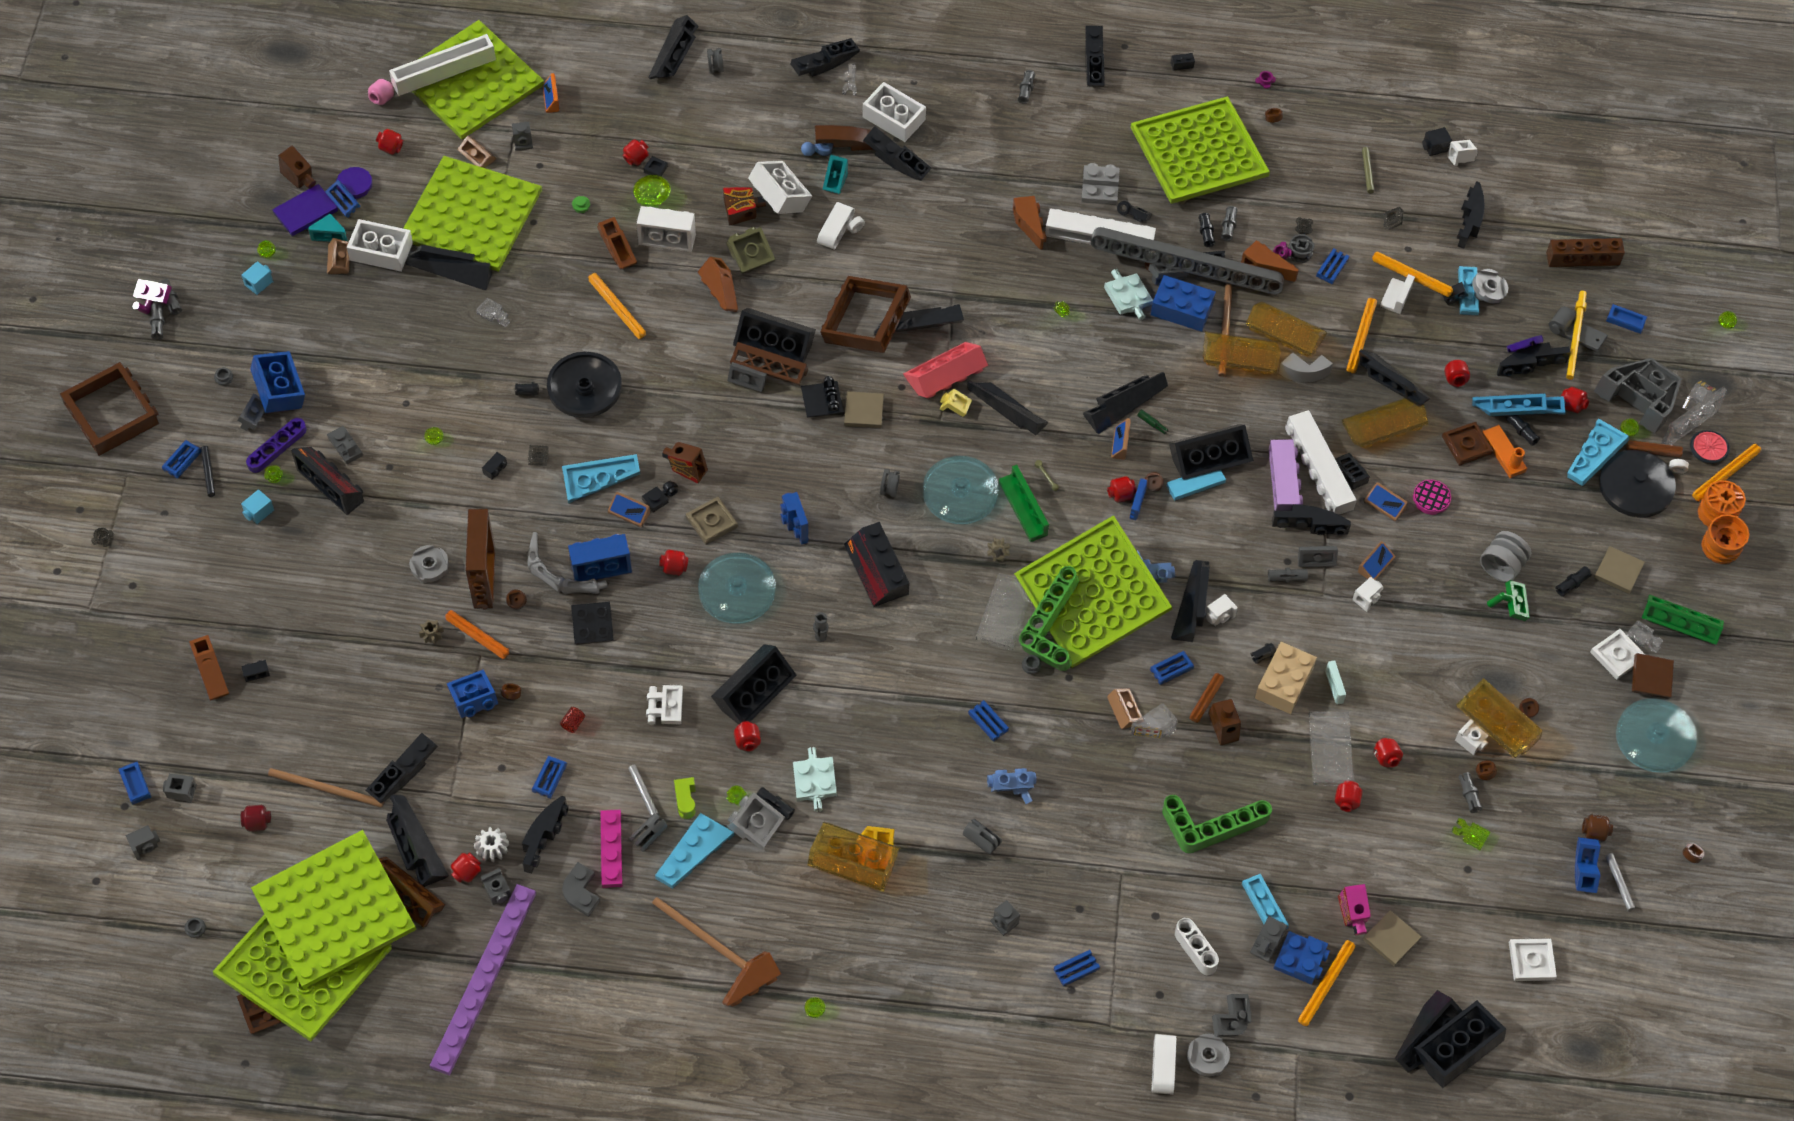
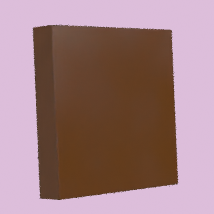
(1467, 443)
(1652, 676)

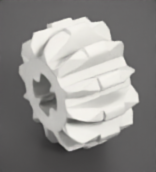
(496, 850)

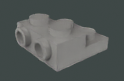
(1100, 184)
(755, 820)

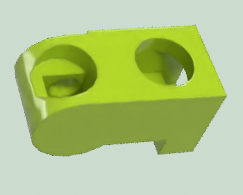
(685, 803)

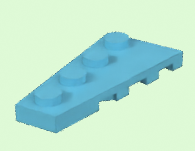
(1601, 445)
(597, 475)
(693, 849)

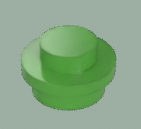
(581, 204)

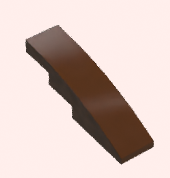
(842, 136)

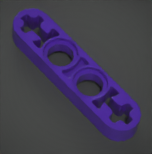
(278, 447)

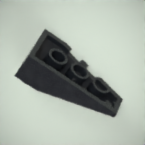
(1432, 1017)

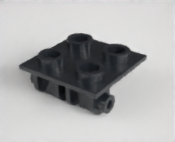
(822, 398)
(592, 622)

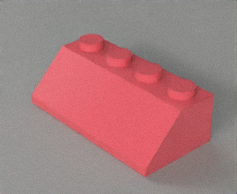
(946, 369)

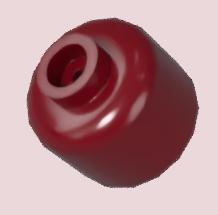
(255, 818)

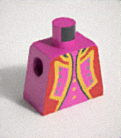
(1355, 907)

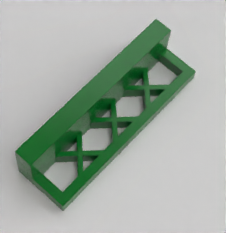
(1024, 504)
(1683, 619)

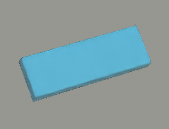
(1469, 304)
(1182, 488)
(1263, 899)

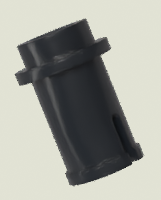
(527, 389)
(1263, 653)

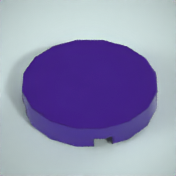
(356, 180)
(1525, 343)

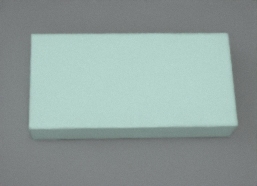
(1335, 682)

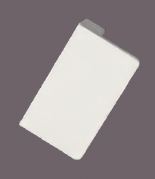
(1397, 294)

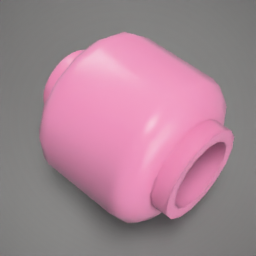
(380, 92)

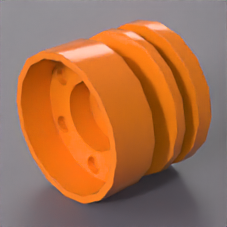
(1721, 499)
(1725, 539)

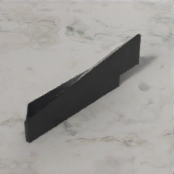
(674, 48)
(451, 265)
(928, 318)
(1389, 377)
(1124, 400)
(1007, 406)
(1193, 603)
(413, 843)

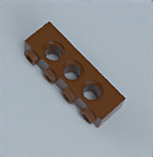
(1585, 252)

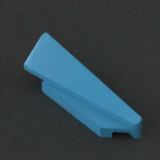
(1520, 404)

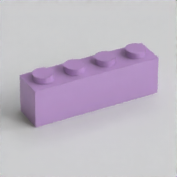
(1284, 474)

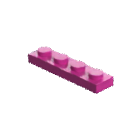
(611, 848)

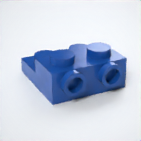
(794, 516)
(472, 694)
(1302, 957)

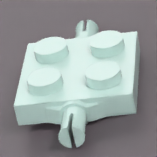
(1128, 294)
(815, 779)

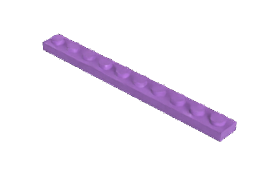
(482, 980)

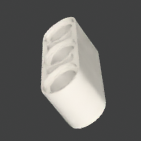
(835, 225)
(1198, 956)
(1164, 1064)

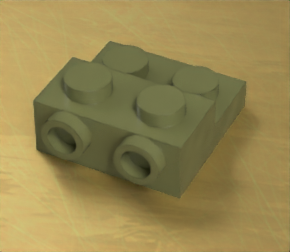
(750, 249)

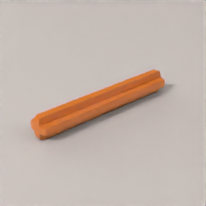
(477, 634)

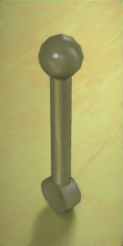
(1038, 464)

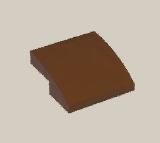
(255, 1016)

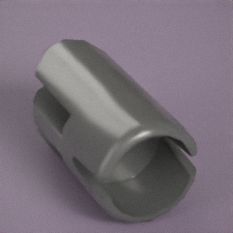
(652, 828)
(982, 836)

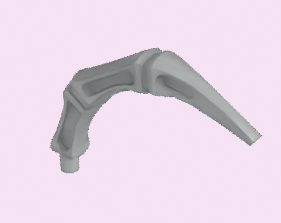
(560, 584)

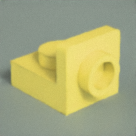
(956, 402)

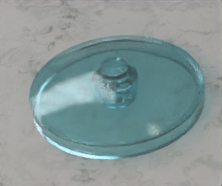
(960, 489)
(736, 588)
(1656, 735)

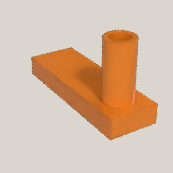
(1506, 454)

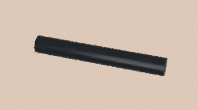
(208, 471)

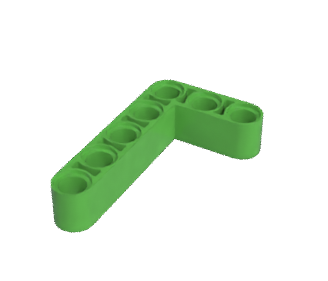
(1048, 619)
(1212, 826)

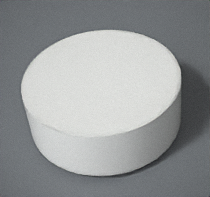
(856, 224)
(1678, 466)

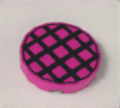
(1432, 497)

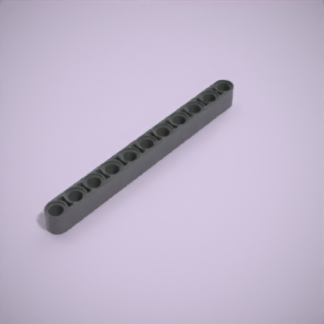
(1194, 267)

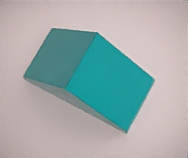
(836, 174)
(327, 229)

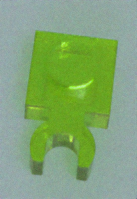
(1473, 835)

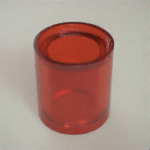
(572, 719)

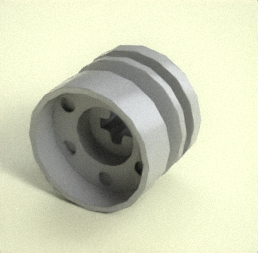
(1505, 556)

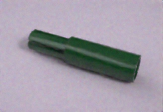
(1151, 421)

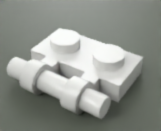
(671, 704)

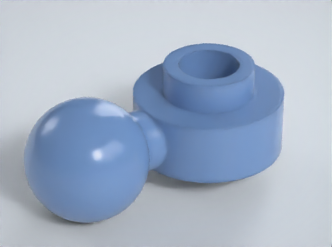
(822, 149)

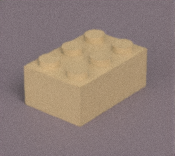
(1285, 677)

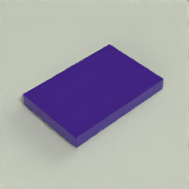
(305, 210)

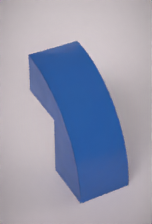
(1586, 868)

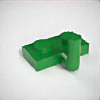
(1516, 599)

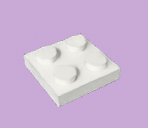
(1616, 653)
(1532, 959)

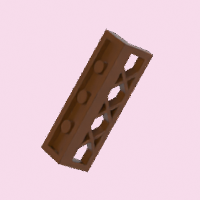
(770, 359)
(413, 889)

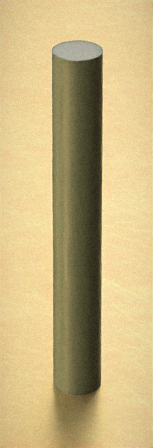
(1368, 171)

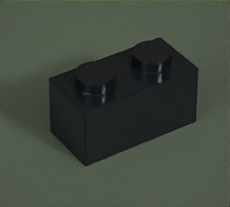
(1182, 61)
(1459, 292)
(494, 465)
(255, 670)

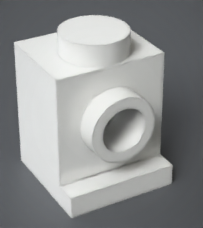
(1462, 152)
(1368, 593)
(1220, 610)
(1472, 738)

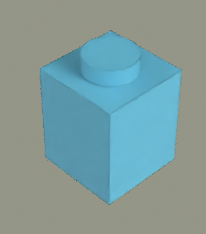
(257, 277)
(257, 507)

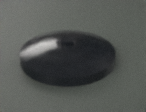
(584, 384)
(1637, 483)

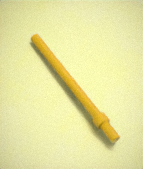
(1580, 308)

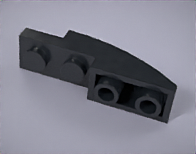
(1094, 56)
(826, 59)
(898, 158)
(1472, 214)
(1527, 358)
(1318, 519)
(399, 773)
(543, 828)

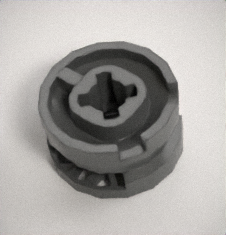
(717, 60)
(1301, 247)
(892, 483)

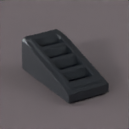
(1363, 476)

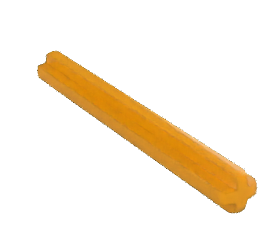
(1419, 277)
(617, 306)
(1361, 335)
(1728, 470)
(1326, 983)

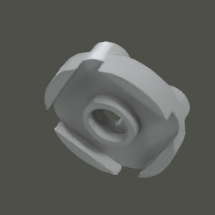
(1484, 292)
(433, 573)
(1211, 1066)

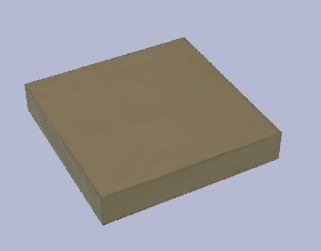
(864, 409)
(711, 520)
(1619, 570)
(1392, 938)

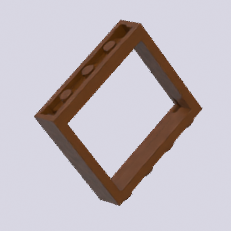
(900, 296)
(122, 434)
(480, 558)

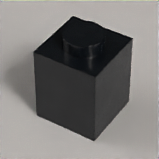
(1437, 141)

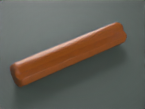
(1654, 448)
(1206, 697)

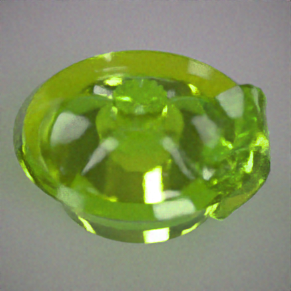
(651, 190)

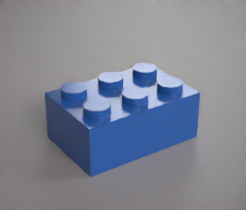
(1182, 303)
(277, 382)
(600, 558)

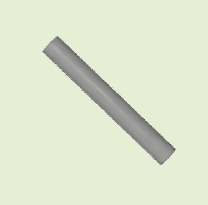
(643, 790)
(1620, 882)

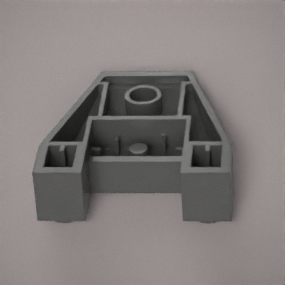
(1646, 387)

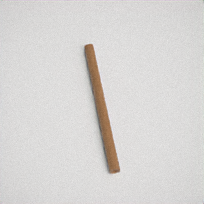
(1226, 320)
(324, 787)
(699, 932)

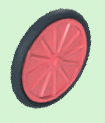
(1709, 446)

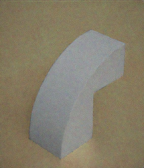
(1299, 371)

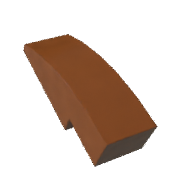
(616, 243)

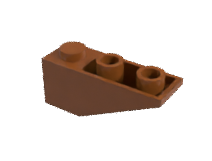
(1028, 219)
(1261, 256)
(719, 280)
(209, 667)
(754, 974)

